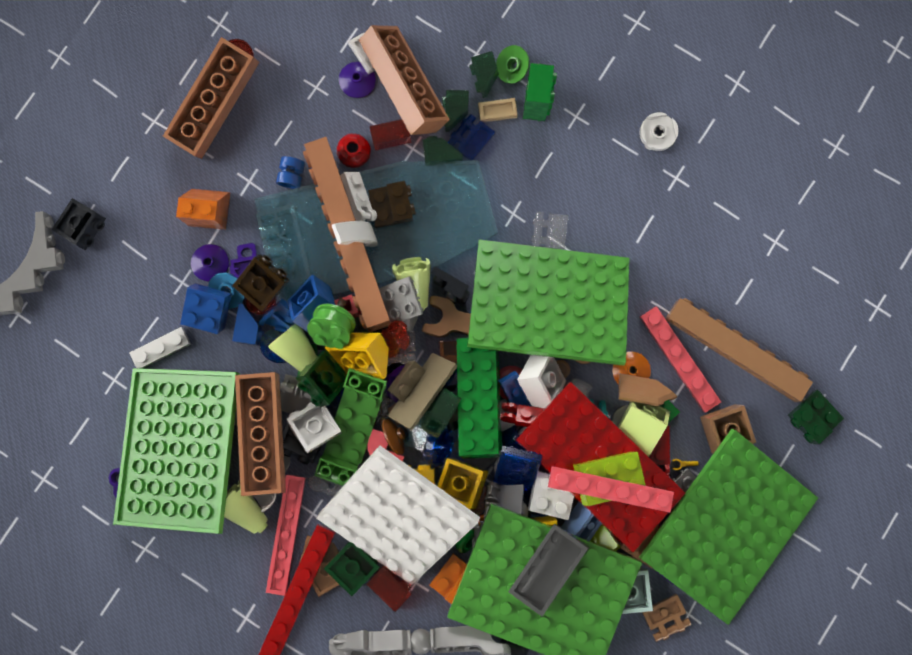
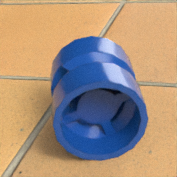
(290, 179)

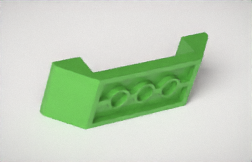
(356, 420)

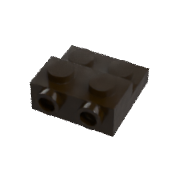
(392, 204)
(261, 282)

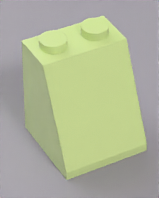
(644, 425)

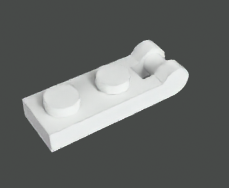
(358, 196)

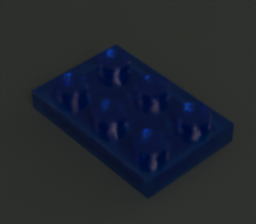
(517, 467)

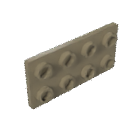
(417, 388)

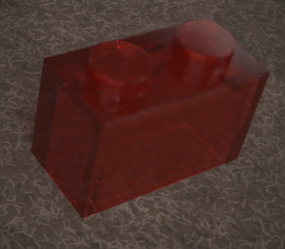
(390, 134)
(390, 588)

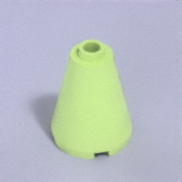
(417, 271)
(294, 348)
(244, 510)

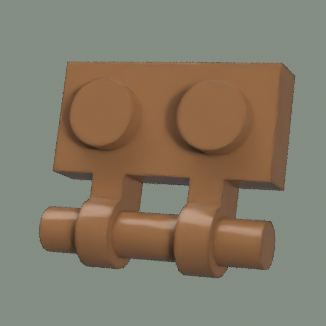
(663, 612)

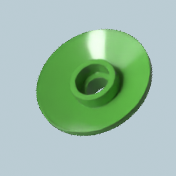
(507, 60)

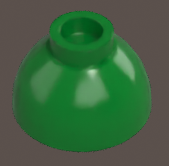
(465, 543)

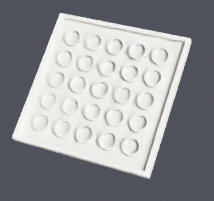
(397, 516)

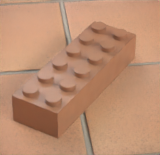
(403, 79)
(211, 98)
(260, 434)

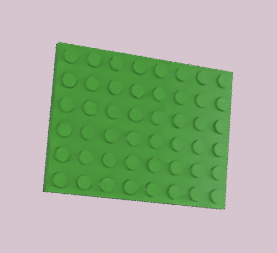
(550, 302)
(177, 450)
(729, 527)
(579, 617)

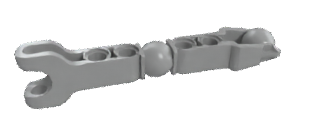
(419, 641)

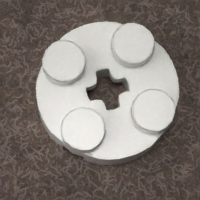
(652, 140)

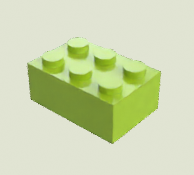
(620, 467)

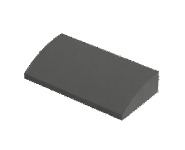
(548, 569)

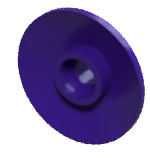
(356, 88)
(218, 264)

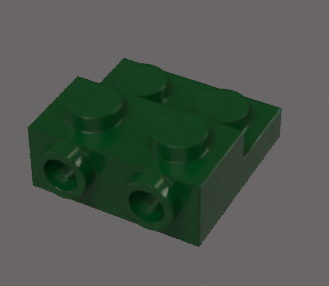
(322, 379)
(815, 417)
(351, 568)

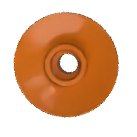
(635, 360)

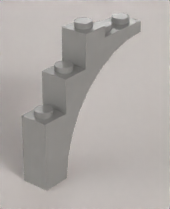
(28, 277)

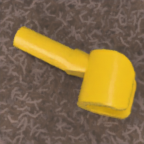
(685, 463)

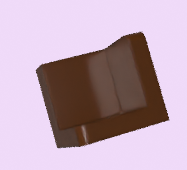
(449, 350)

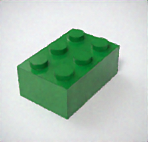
(539, 92)

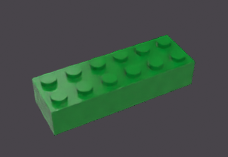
(480, 402)

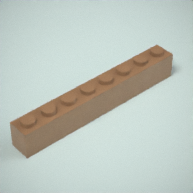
(739, 350)

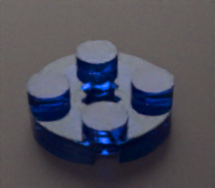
(438, 448)

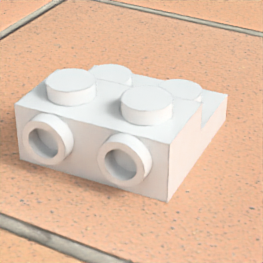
(313, 426)

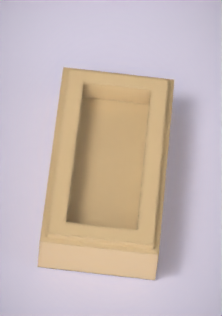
(497, 110)

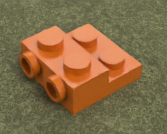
(449, 577)

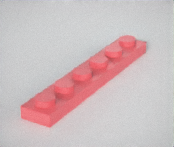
(680, 359)
(610, 489)
(285, 535)

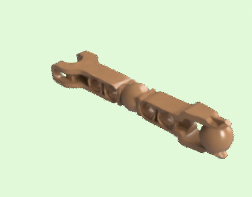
(452, 320)

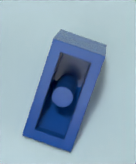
(246, 327)

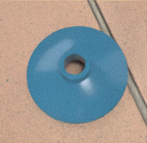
(221, 281)

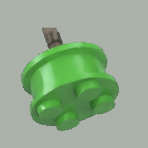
(331, 325)

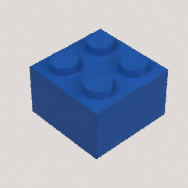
(307, 298)
(205, 308)

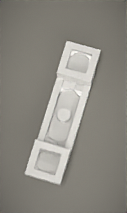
(355, 231)

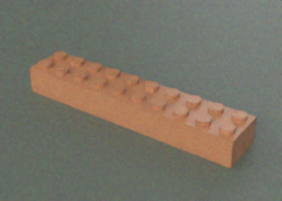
(355, 258)

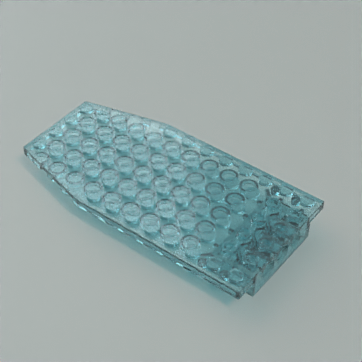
(449, 220)

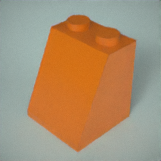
(204, 208)

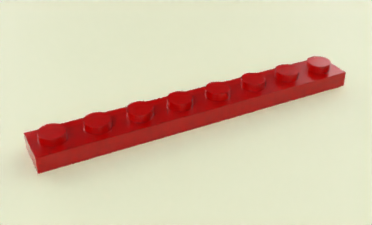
(297, 591)

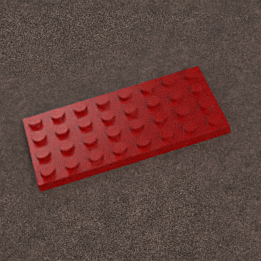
(577, 432)

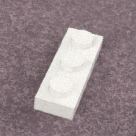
(160, 348)

